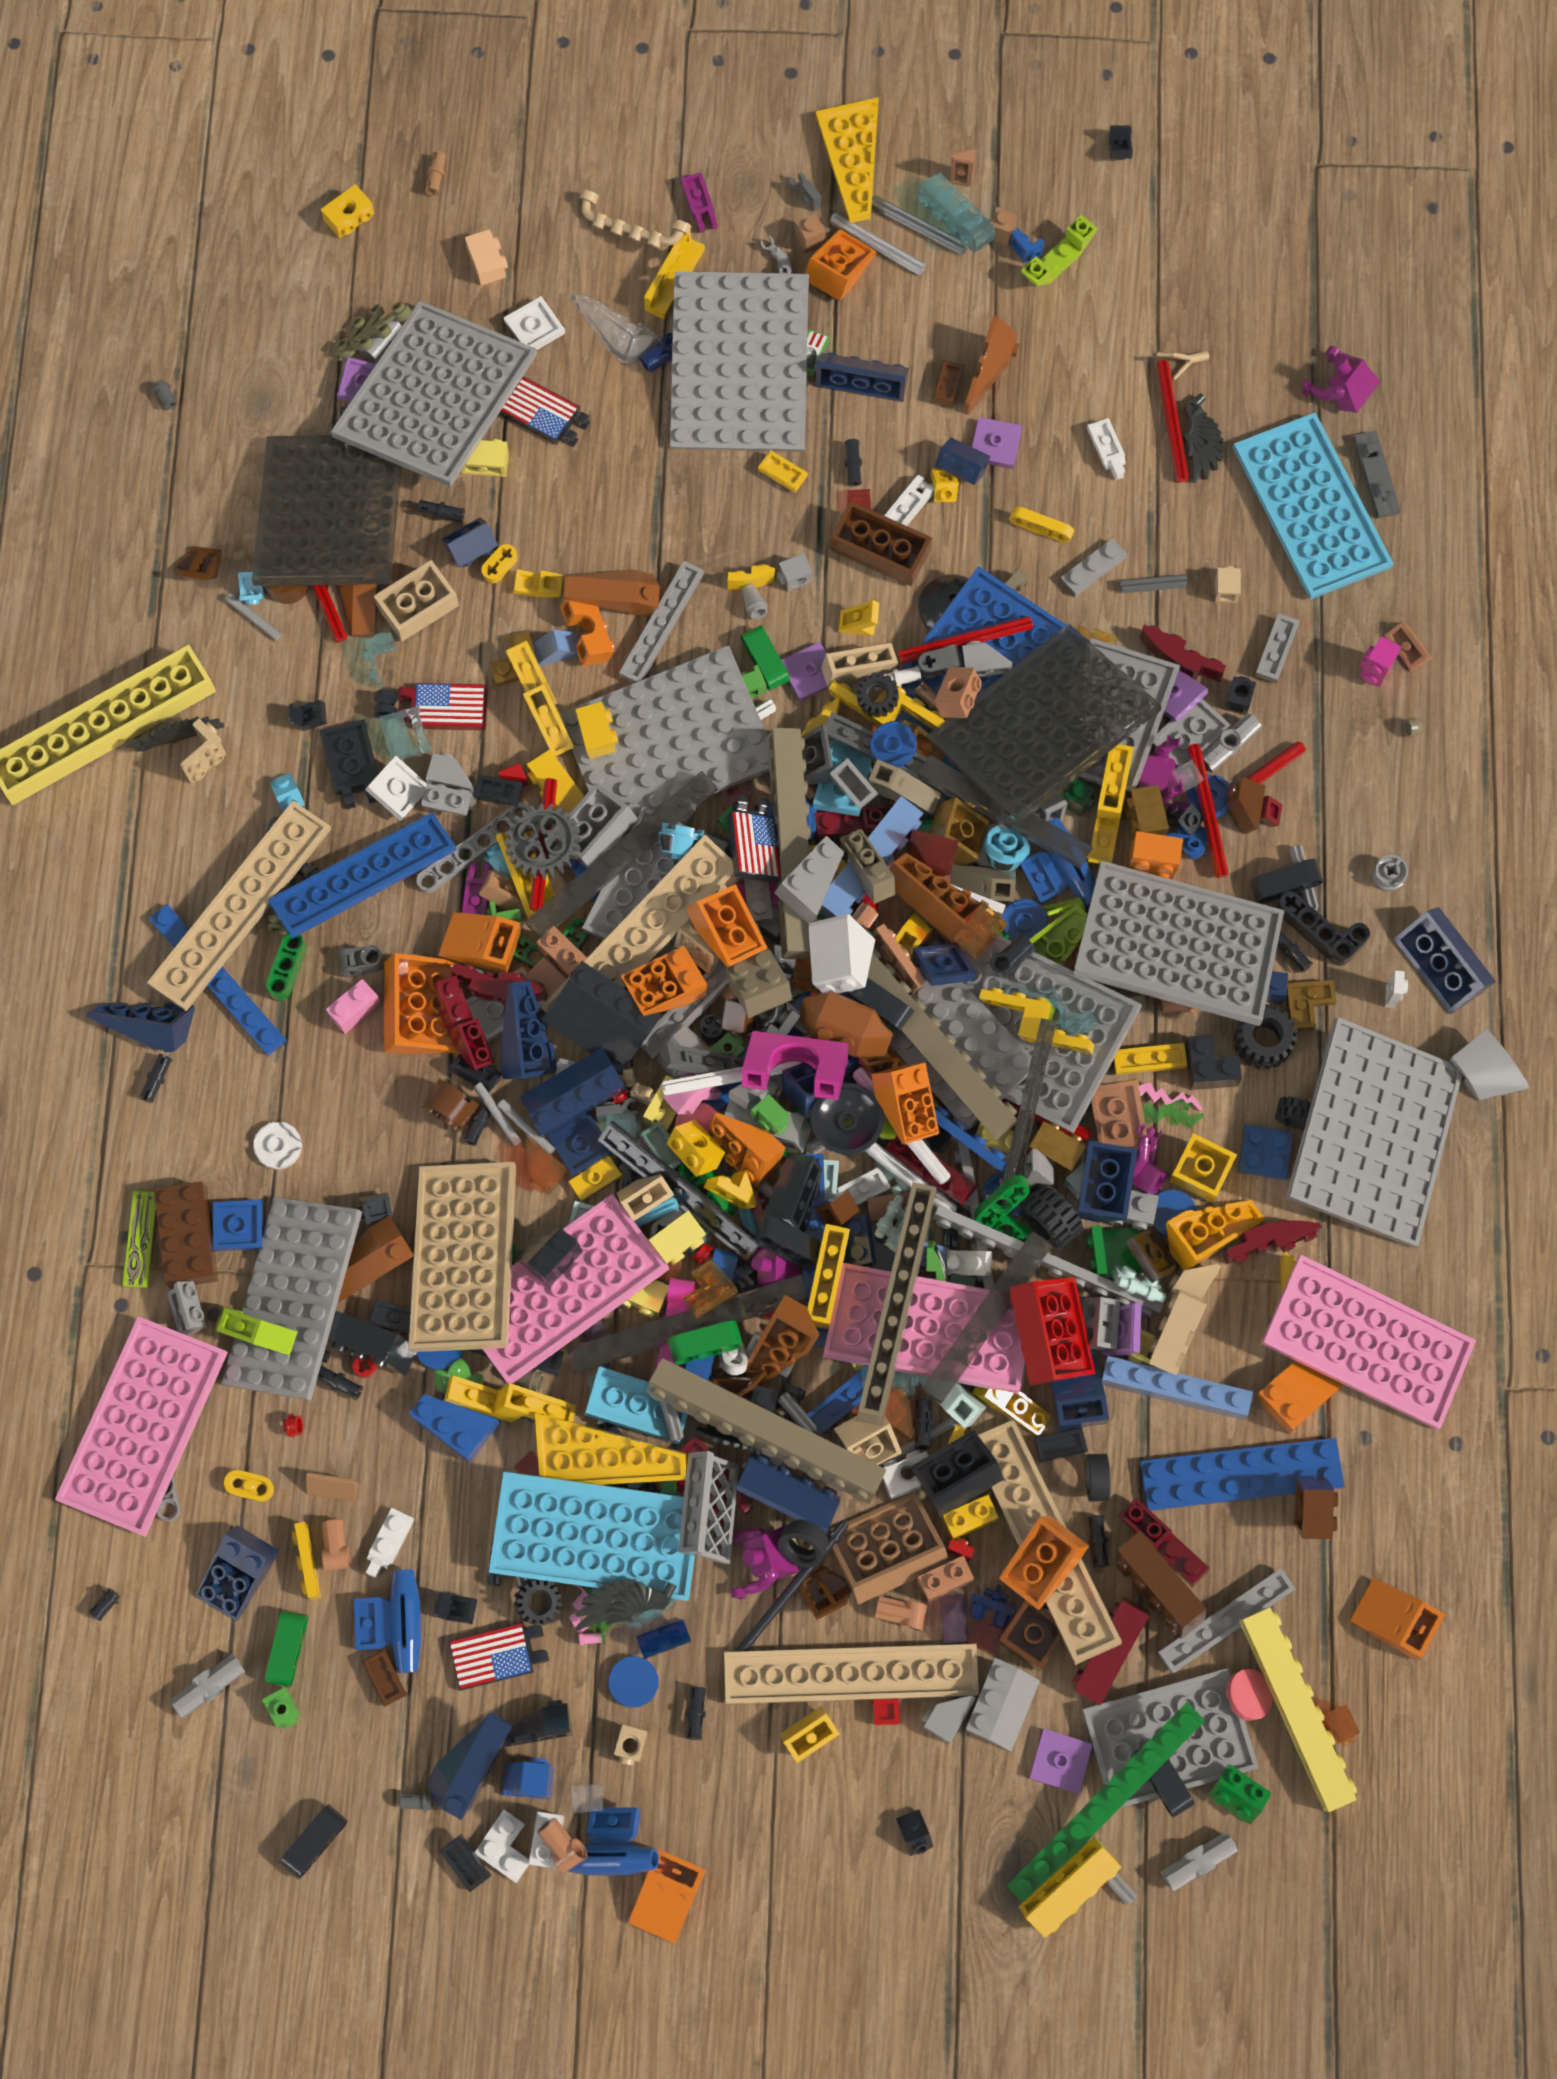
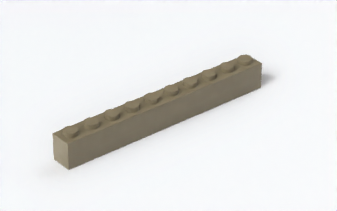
(791, 826)
(945, 1058)
(897, 1304)
(765, 1431)

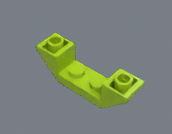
(1062, 255)
(255, 1330)

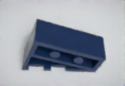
(800, 1081)

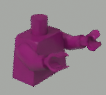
(1350, 383)
(1159, 768)
(1146, 1174)
(772, 1268)
(763, 1558)

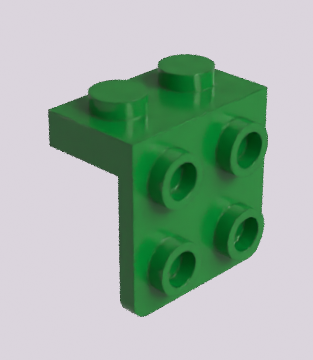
(1110, 1249)

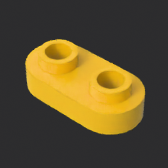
(249, 1486)

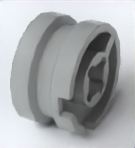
(1394, 881)

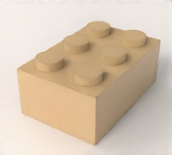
(416, 600)

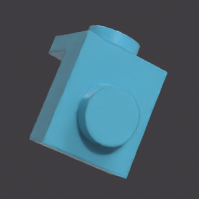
(248, 592)
(286, 791)
(497, 861)

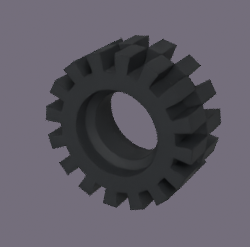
(883, 707)
(1292, 1112)
(548, 1612)

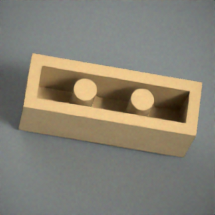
(854, 664)

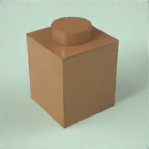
(1004, 224)
(810, 233)

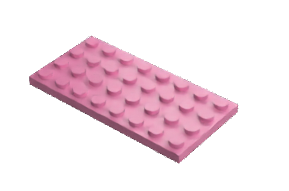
(609, 1271)
(933, 1324)
(1368, 1342)
(141, 1426)

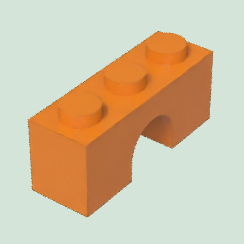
(596, 645)

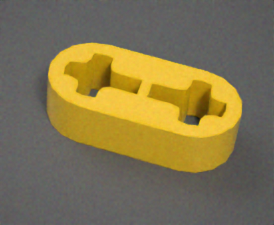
(501, 567)

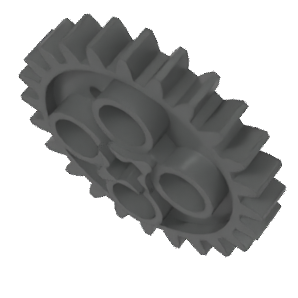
(522, 848)

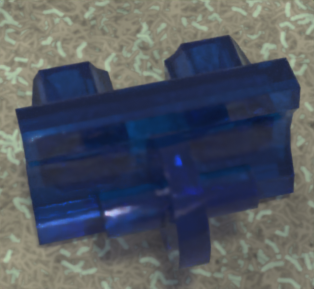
(980, 1604)

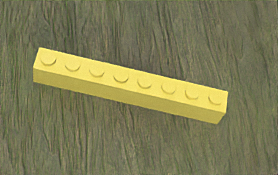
(1298, 1710)

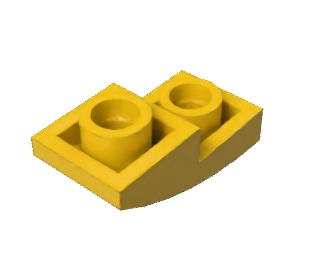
(760, 576)

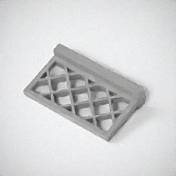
(698, 1507)

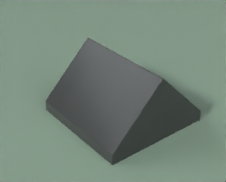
(817, 756)

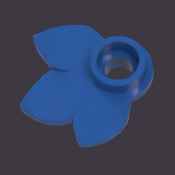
(1193, 845)

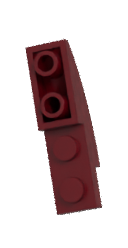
(1171, 649)
(839, 825)
(489, 988)
(460, 1025)
(957, 1187)
(1280, 1235)
(1175, 1553)

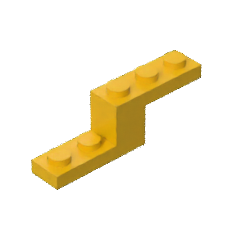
(540, 698)
(913, 707)
(1110, 804)
(1033, 1012)
(506, 1403)

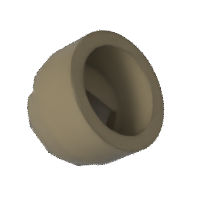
(1412, 727)

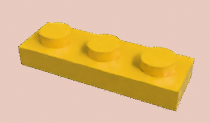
(1150, 1059)
(306, 1561)

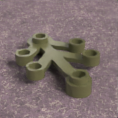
(371, 329)

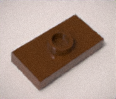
(948, 383)
(384, 1678)

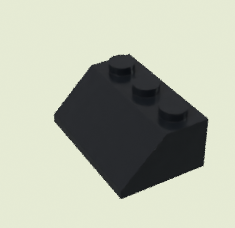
(957, 1473)

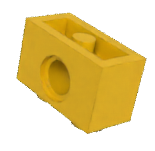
(350, 201)
(695, 1148)
(970, 1517)

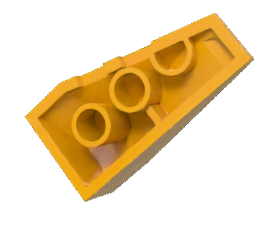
(1202, 1233)

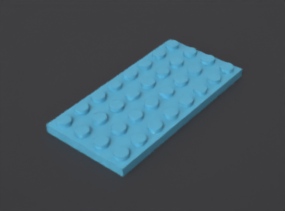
(1312, 506)
(589, 1534)

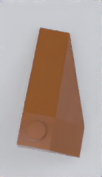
(997, 352)
(616, 590)
(360, 608)
(373, 1256)
(784, 1340)

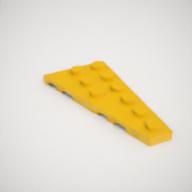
(850, 145)
(601, 1457)

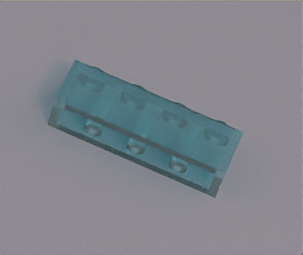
(956, 212)

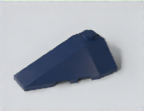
(156, 1027)
(524, 1042)
(464, 1769)

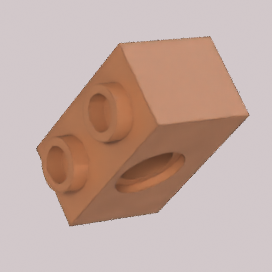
(958, 692)
(560, 951)
(945, 1579)

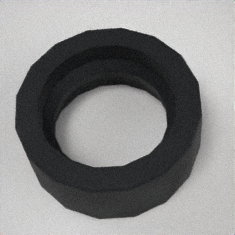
(1097, 1477)
(798, 1555)

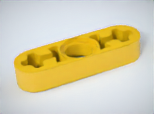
(1041, 524)

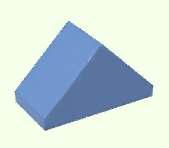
(555, 646)

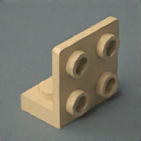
(697, 947)

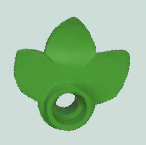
(459, 1369)

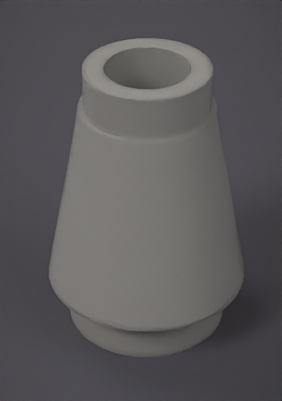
(754, 602)

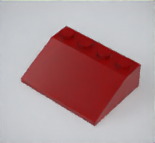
(1052, 1330)

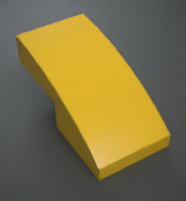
(538, 585)

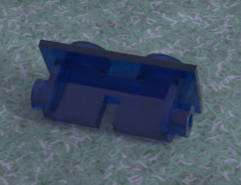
(663, 1639)

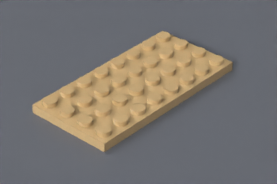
(463, 1257)

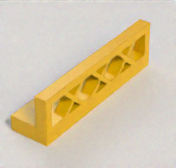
(681, 258)
(521, 880)

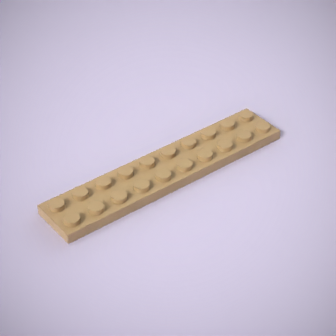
(239, 906)
(660, 913)
(1023, 1500)
(851, 1674)

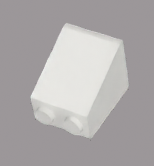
(839, 954)

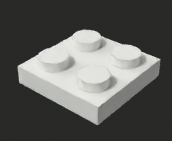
(534, 324)
(397, 788)

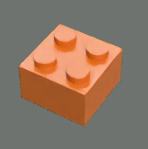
(1155, 854)

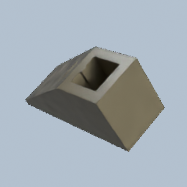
(895, 782)
(869, 866)
(985, 881)

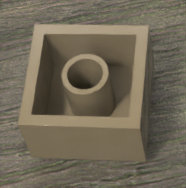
(759, 983)

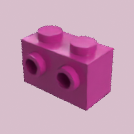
(1379, 661)

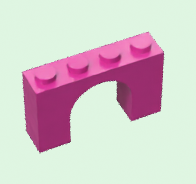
(771, 1049)

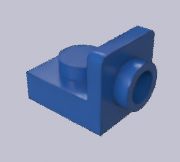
(1023, 247)

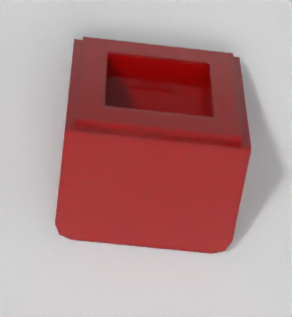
(514, 773)

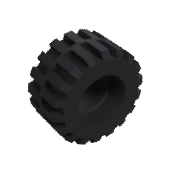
(1263, 1055)
(1051, 1216)

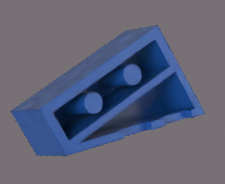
(454, 1425)
(528, 1779)

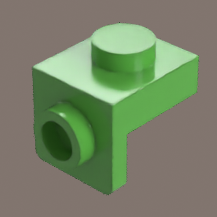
(514, 915)

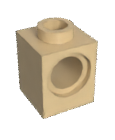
(1227, 584)
(630, 1733)

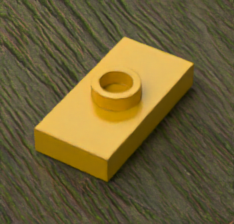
(782, 471)
(595, 1179)

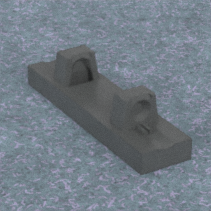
(1376, 474)
(697, 1061)

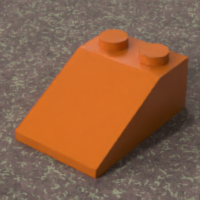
(839, 264)
(727, 926)
(1296, 1394)
(1043, 1561)

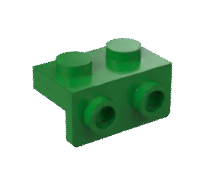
(1239, 1794)

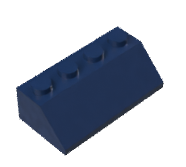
(861, 376)
(1444, 960)
(572, 1092)
(788, 1492)

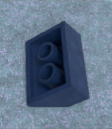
(1106, 1182)

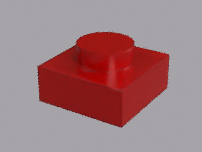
(961, 1548)
(886, 1712)

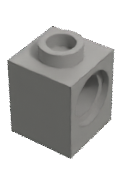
(795, 572)

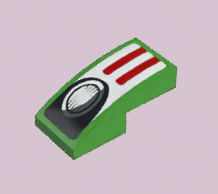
(816, 345)
(935, 1262)

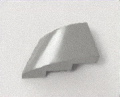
(1488, 1068)

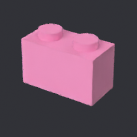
(353, 1006)

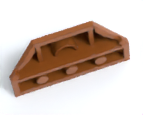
(843, 1020)

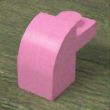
(688, 1101)

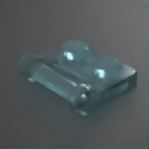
(397, 735)

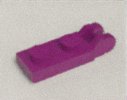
(698, 200)
(473, 902)

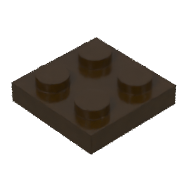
(1152, 1254)

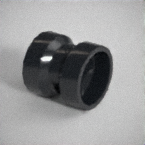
(385, 702)
(709, 1025)
(797, 1394)

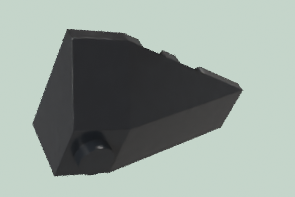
(541, 1725)

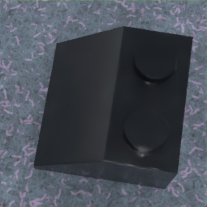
(549, 1253)

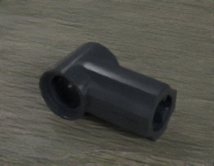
(1014, 953)

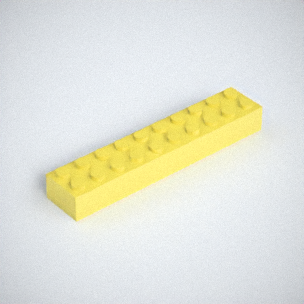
(102, 724)

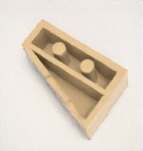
(1177, 1331)

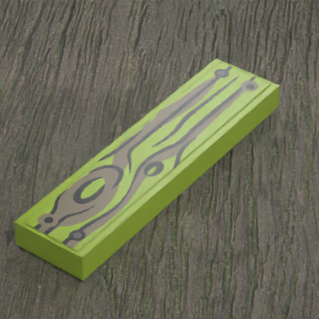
(140, 1240)

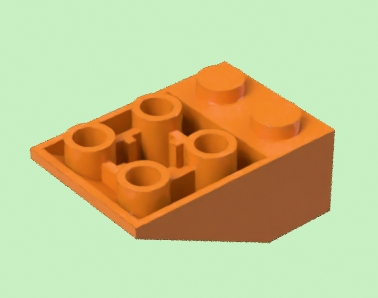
(481, 941)
(666, 983)
(907, 1101)
(747, 1148)
(1397, 1618)
(667, 1897)

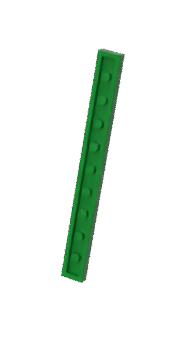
(1107, 1801)

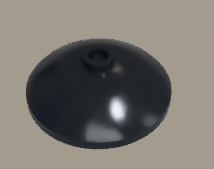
(936, 597)
(856, 1105)

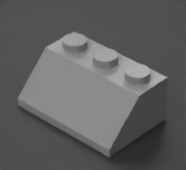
(601, 823)
(1002, 1705)

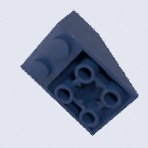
(1080, 1400)
(236, 1572)

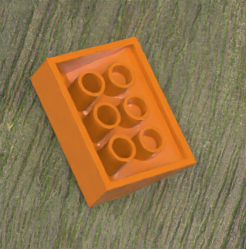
(411, 1005)

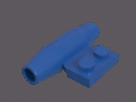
(1051, 875)
(392, 1622)
(611, 1846)

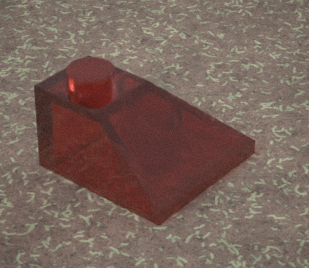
(934, 852)

